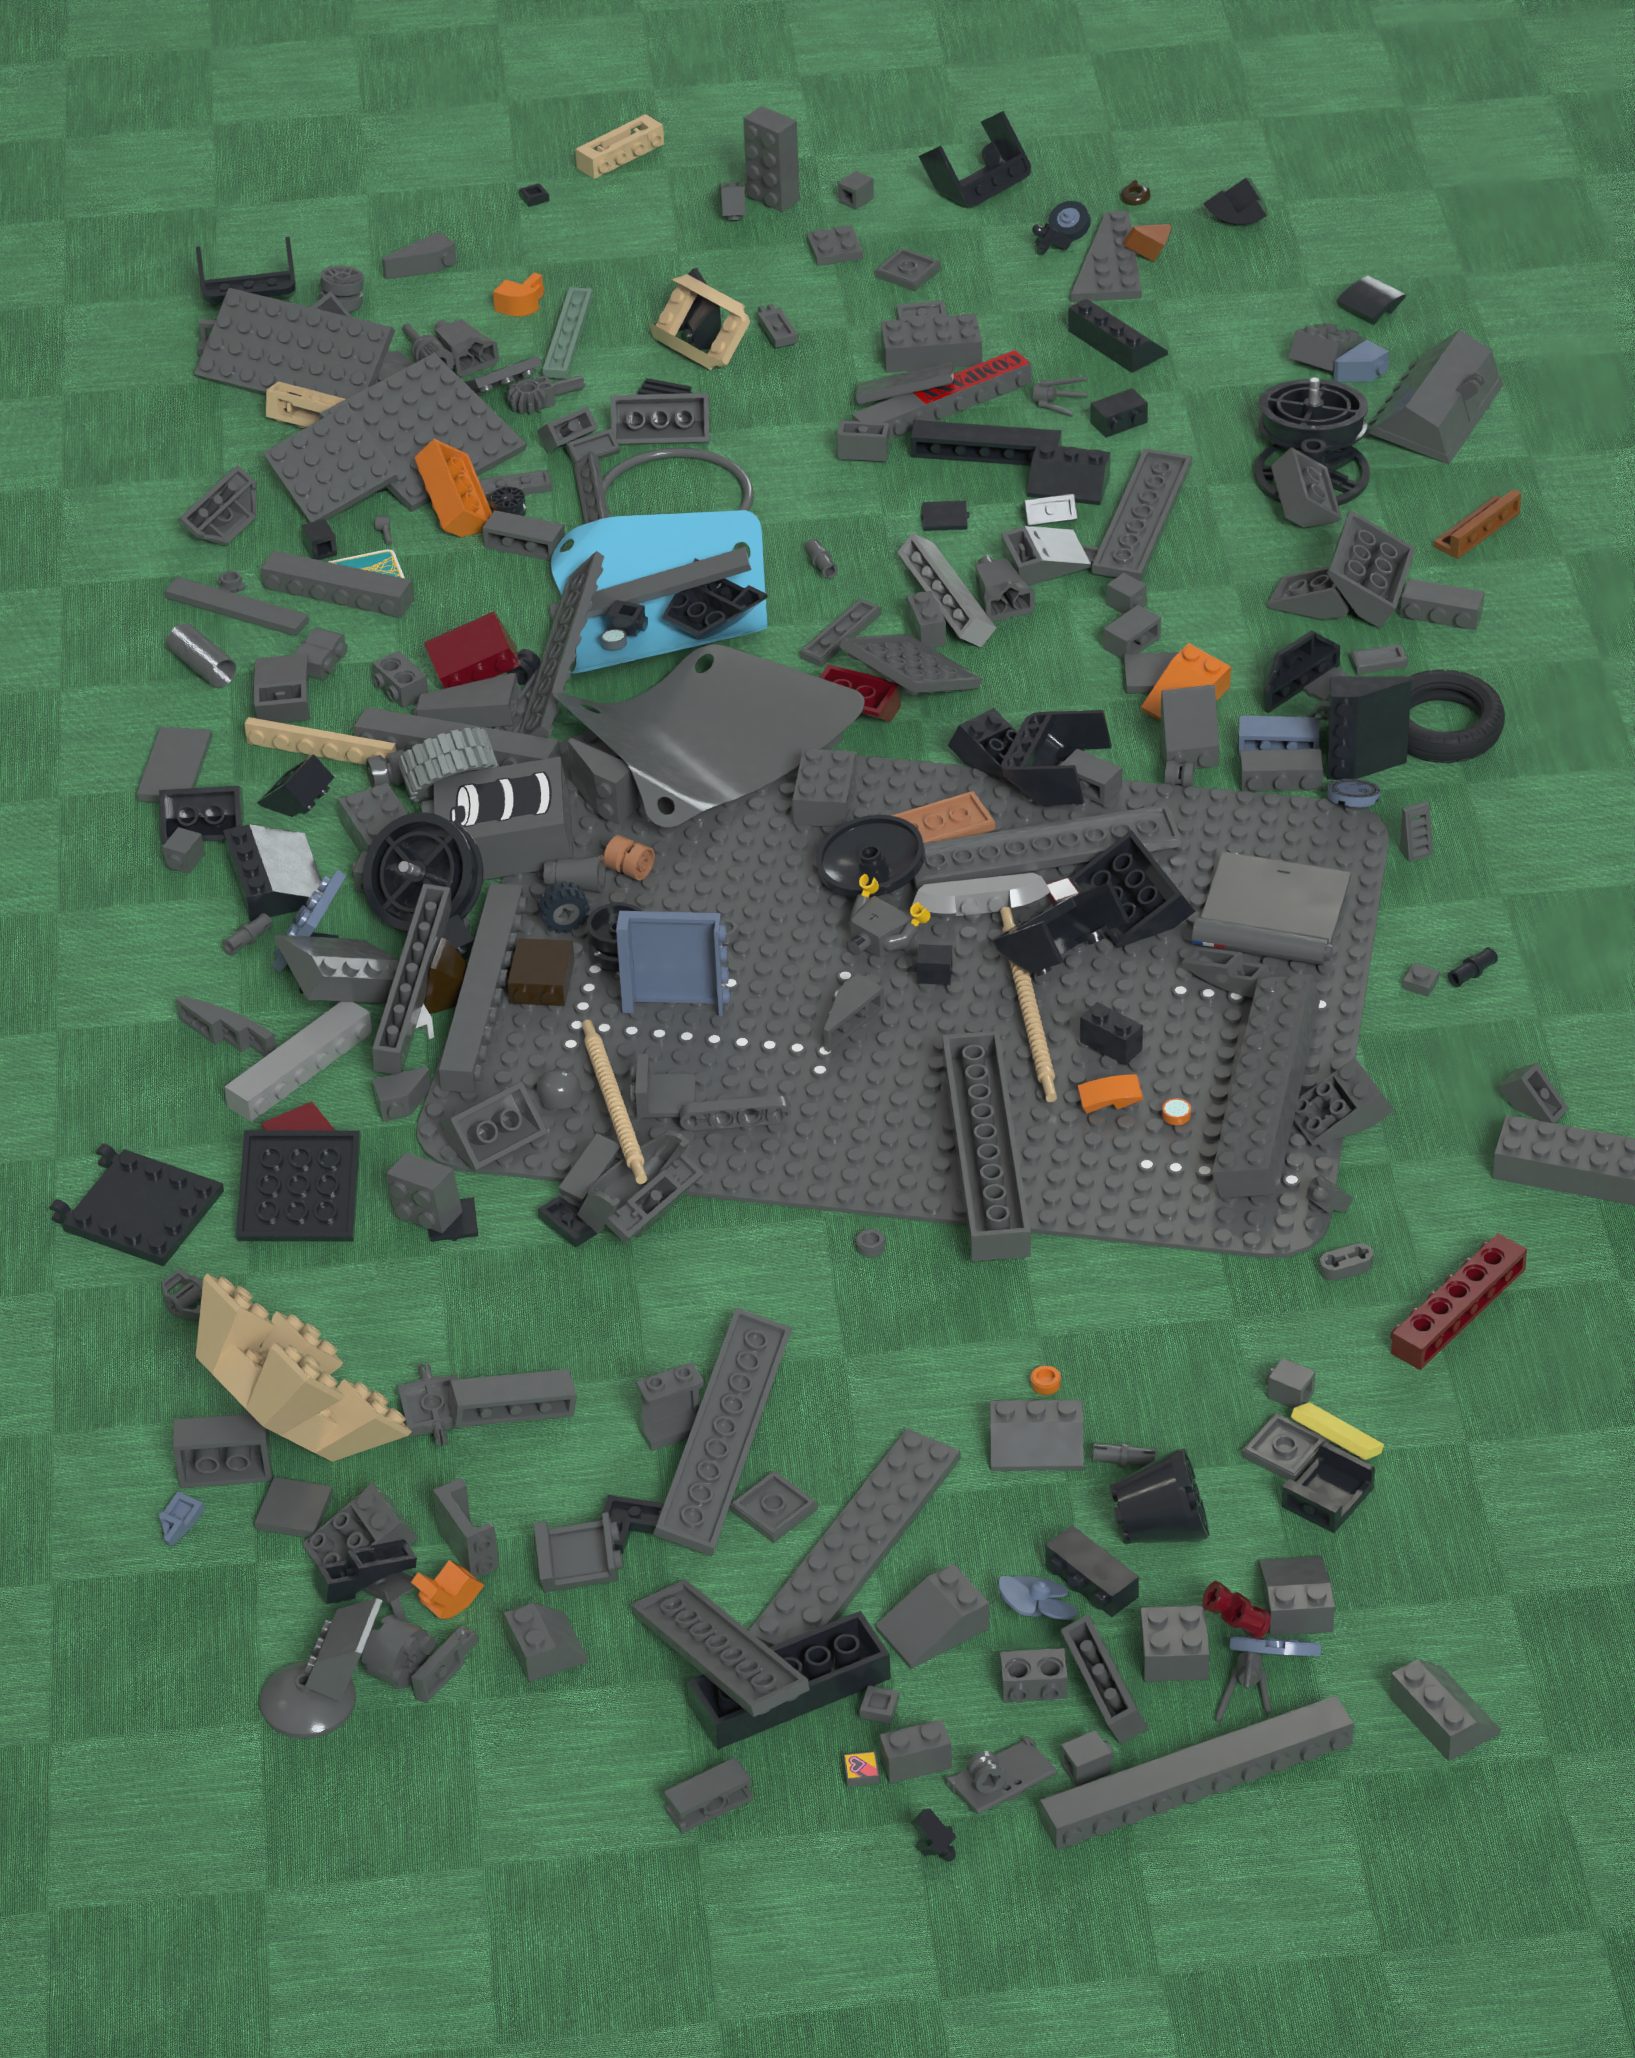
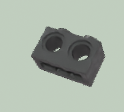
(399, 679)
(1033, 1675)

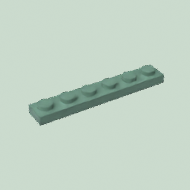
(567, 333)

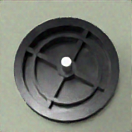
(1313, 410)
(418, 852)

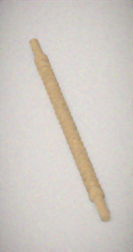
(1032, 1019)
(614, 1102)

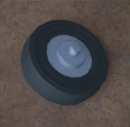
(1071, 219)

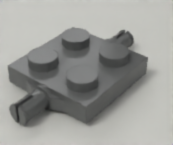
(427, 1405)

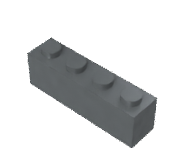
(512, 1398)
(1104, 1679)

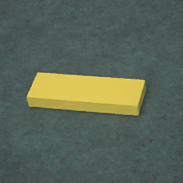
(1337, 1431)

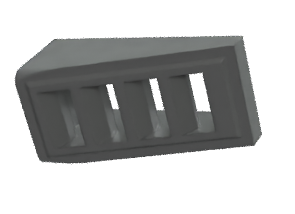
(1418, 847)

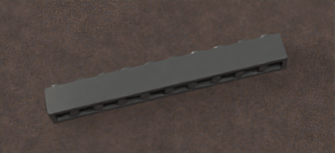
(483, 988)
(1196, 1772)

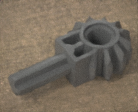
(540, 393)

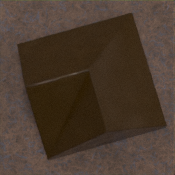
(445, 978)

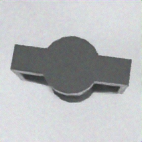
(184, 1297)

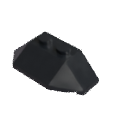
(1297, 667)

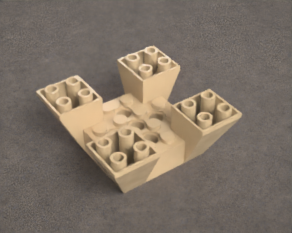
(289, 1377)

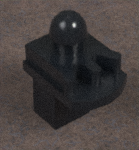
(1047, 235)
(934, 1836)

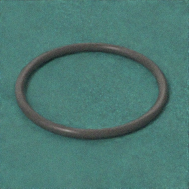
(685, 453)

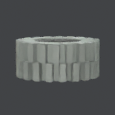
(444, 757)

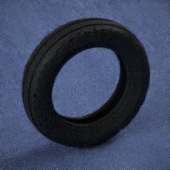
(1460, 744)

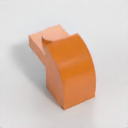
(517, 298)
(449, 1592)

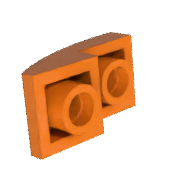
(1115, 1090)

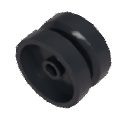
(603, 935)

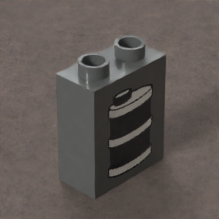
(512, 813)

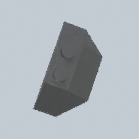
(223, 509)

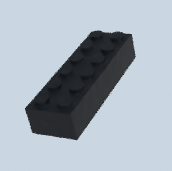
(834, 1659)

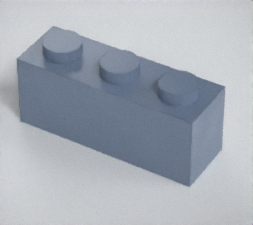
(1278, 733)

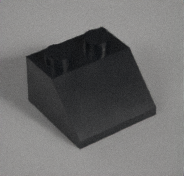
(298, 788)

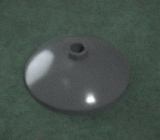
(301, 1711)

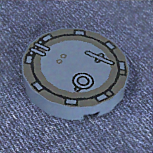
(1354, 792)

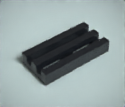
(661, 387)

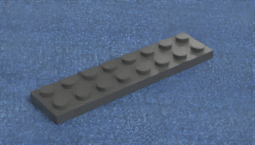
(1142, 514)
(720, 1648)

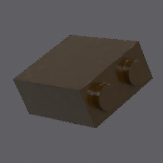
(541, 972)

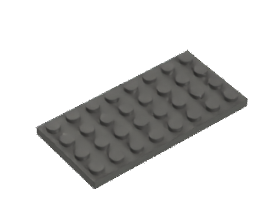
(275, 340)

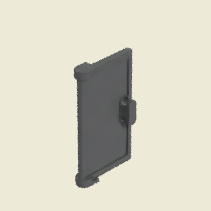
(1022, 1766)

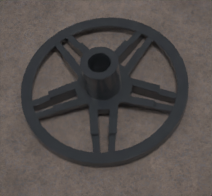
(1316, 450)

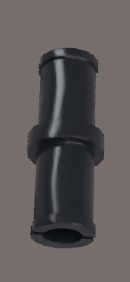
(1472, 967)

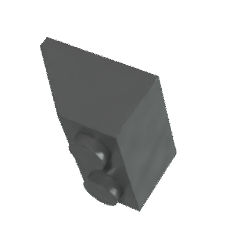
(542, 1640)

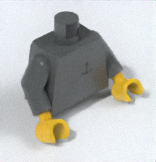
(881, 926)

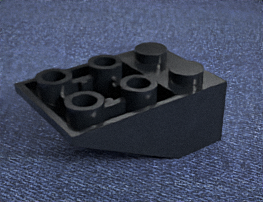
(984, 742)

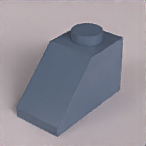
(1361, 363)

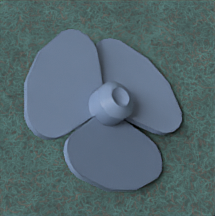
(1033, 1597)

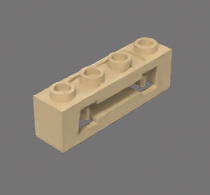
(619, 146)
(283, 406)

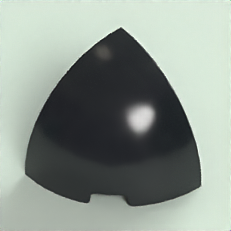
(1239, 204)

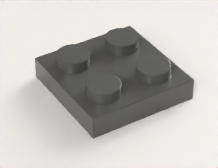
(834, 245)

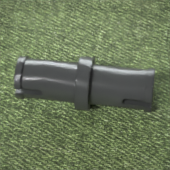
(821, 558)
(247, 934)
(1123, 1454)

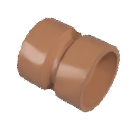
(629, 857)

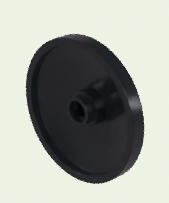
(872, 846)

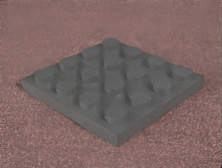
(330, 465)
(910, 663)

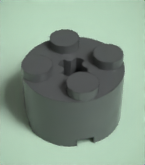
(396, 1651)

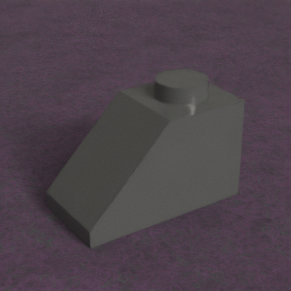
(401, 1093)
(1533, 1094)

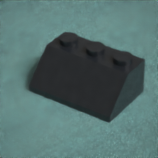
(702, 320)
(1069, 471)
(201, 811)

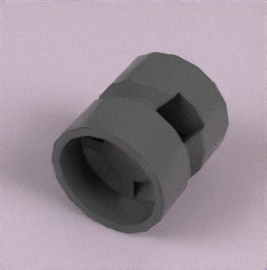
(385, 770)

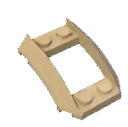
(676, 311)

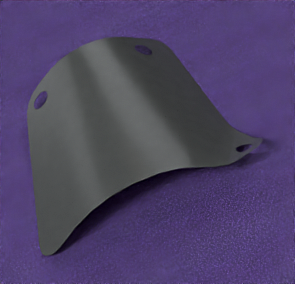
(718, 730)

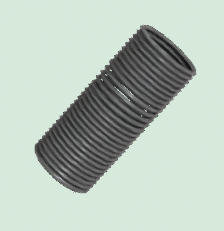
(201, 655)

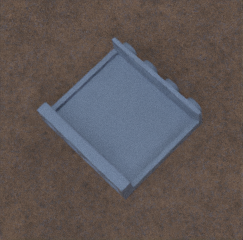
(672, 958)

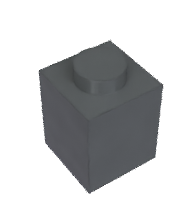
(855, 190)
(1126, 593)
(183, 850)
(1290, 1384)
(1086, 1758)

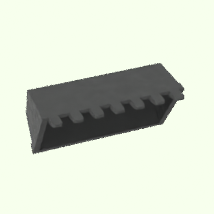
(1440, 398)

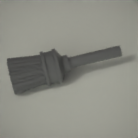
(427, 345)

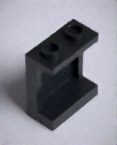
(1329, 1488)

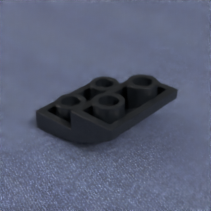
(1370, 299)

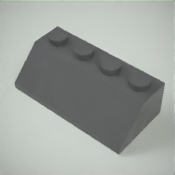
(661, 418)

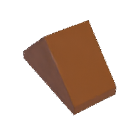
(1148, 239)

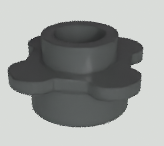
(231, 581)

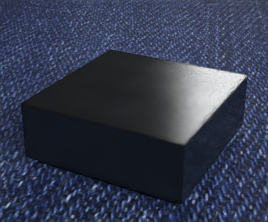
(534, 195)

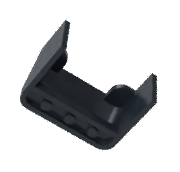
(1004, 167)
(271, 285)
(1046, 741)
(1045, 936)

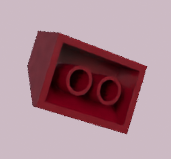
(473, 652)
(880, 695)

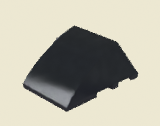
(711, 607)

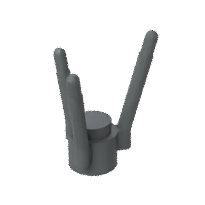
(1044, 393)
(1248, 1672)

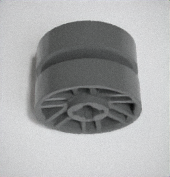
(345, 284)

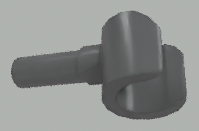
(382, 524)

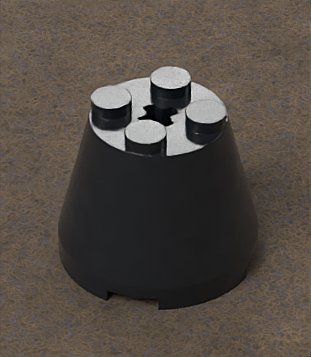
(1161, 1502)

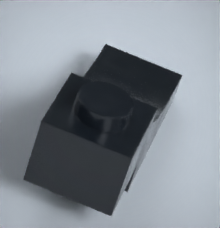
(361, 1568)

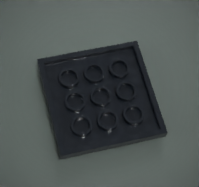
(298, 1185)

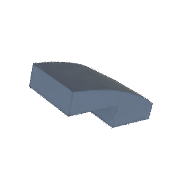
(180, 1517)

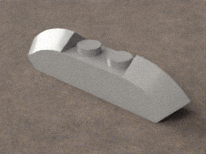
(981, 894)

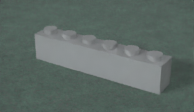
(949, 591)
(298, 1060)

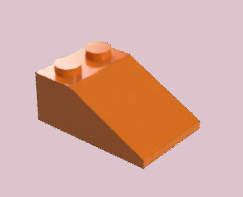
(1189, 669)

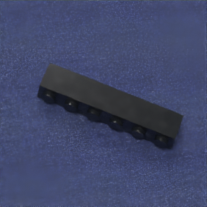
(979, 442)

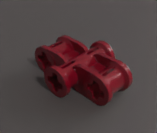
(1236, 1610)

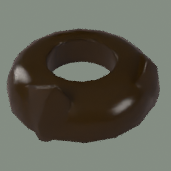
(1135, 199)

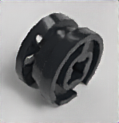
(508, 502)

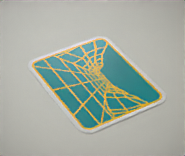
(380, 562)

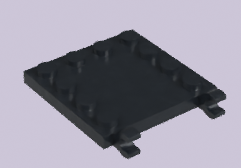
(139, 1206)

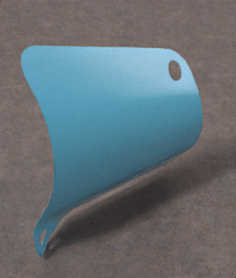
(650, 545)

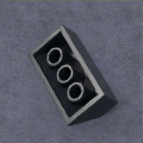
(1112, 336)

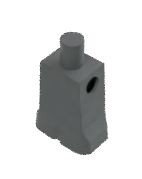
(469, 347)
(1003, 589)

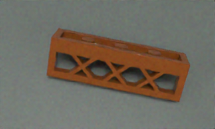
(1479, 524)

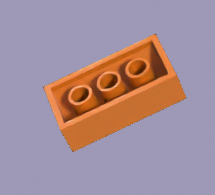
(453, 488)

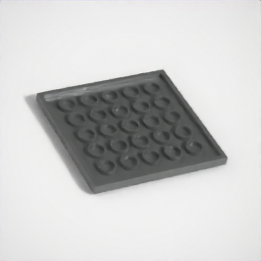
(426, 405)

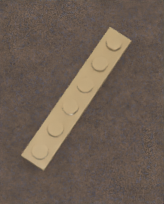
(314, 741)

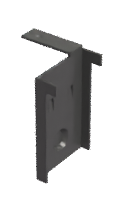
(390, 1589)

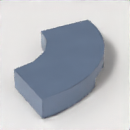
(1276, 1646)

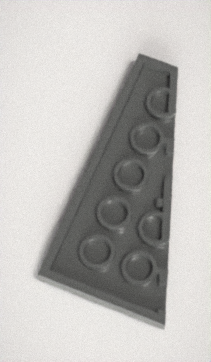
(1110, 266)

